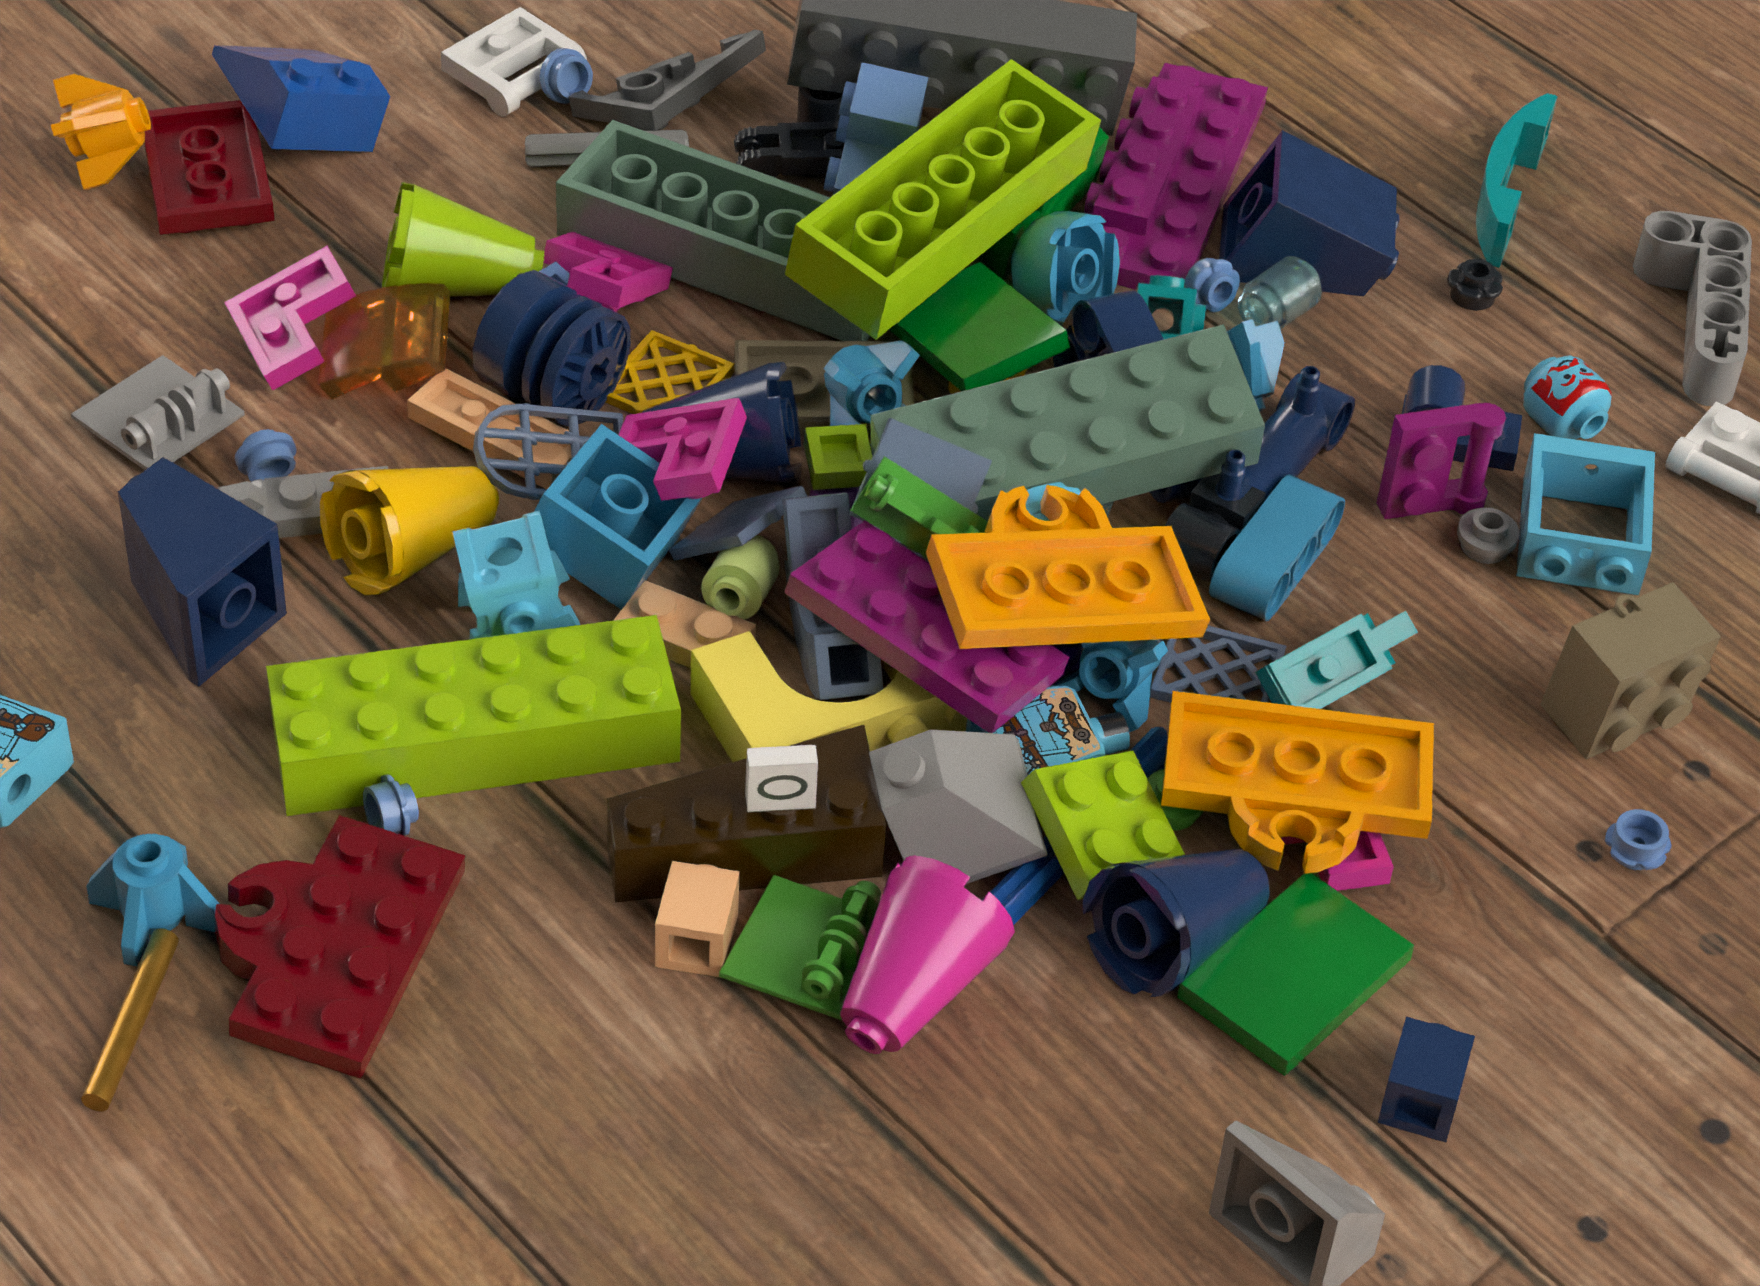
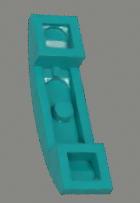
(1517, 143)

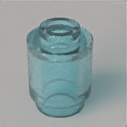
(1281, 293)

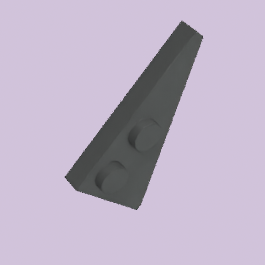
(667, 88)

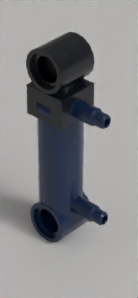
(1221, 505)

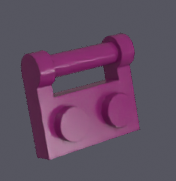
(1422, 458)

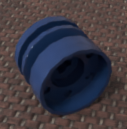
(551, 345)

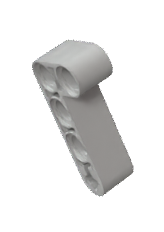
(1714, 266)

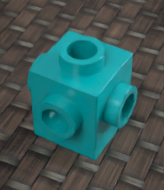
(1170, 295)

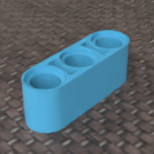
(1277, 547)

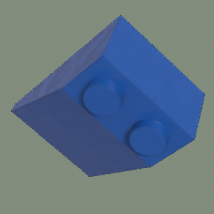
(306, 97)

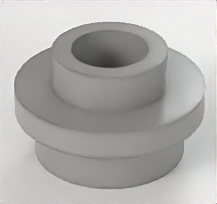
(1487, 535)

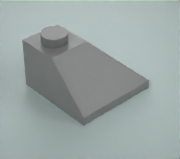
(959, 800)
(1293, 1210)

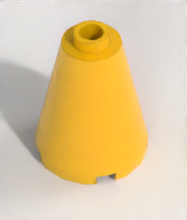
(401, 519)

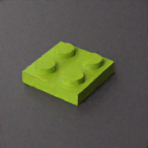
(1099, 815)

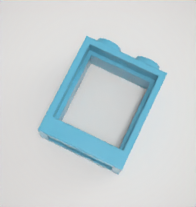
(1621, 481)

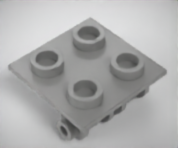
(160, 412)

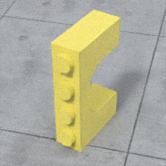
(757, 709)

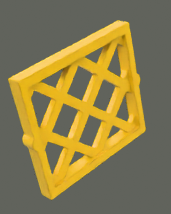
(686, 354)

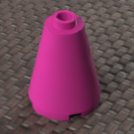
(920, 952)

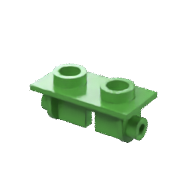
(912, 508)

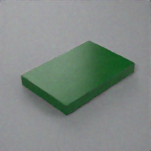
(980, 330)
(1295, 972)

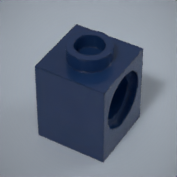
(1426, 1079)

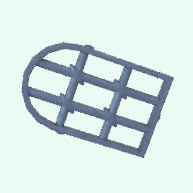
(531, 438)

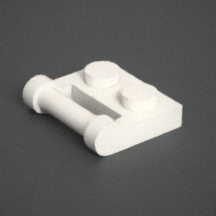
(501, 50)
(1722, 452)

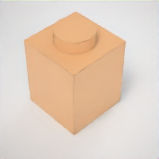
(696, 918)

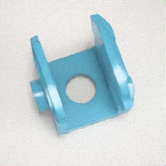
(511, 578)

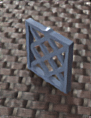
(1221, 639)

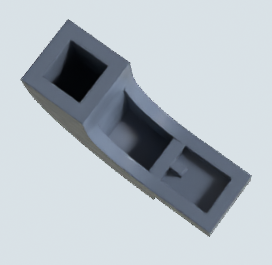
(830, 660)

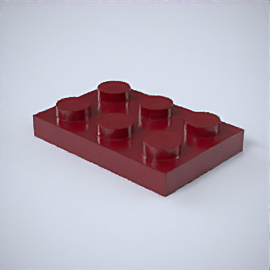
(206, 168)

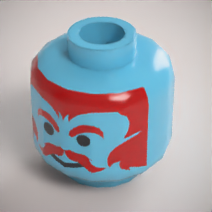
(1566, 397)

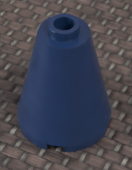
(770, 423)
(1170, 914)

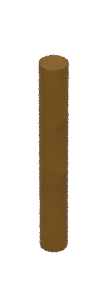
(130, 1020)

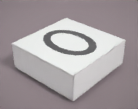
(781, 778)

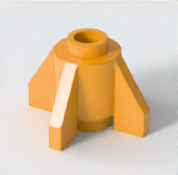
(101, 124)

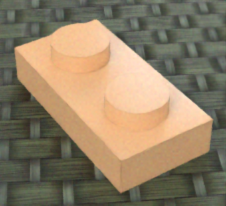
(683, 620)

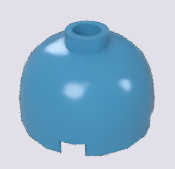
(1065, 261)

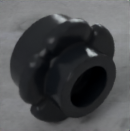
(1475, 284)

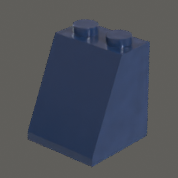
(1311, 209)
(201, 566)

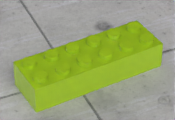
(941, 198)
(475, 713)

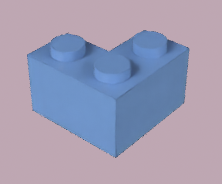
(874, 120)

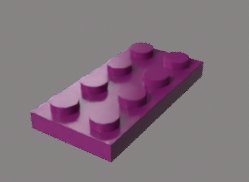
(895, 610)

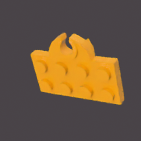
(1064, 577)
(1298, 774)

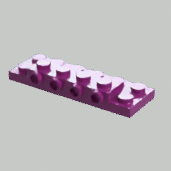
(1173, 169)

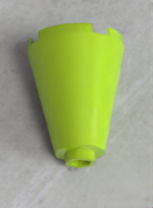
(454, 246)

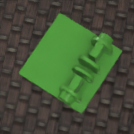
(804, 943)

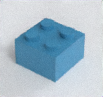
(609, 517)

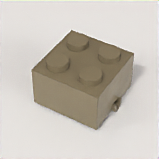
(1630, 670)

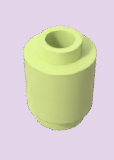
(741, 578)

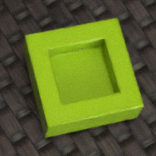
(837, 455)

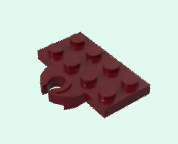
(334, 941)

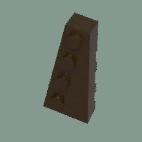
(707, 822)

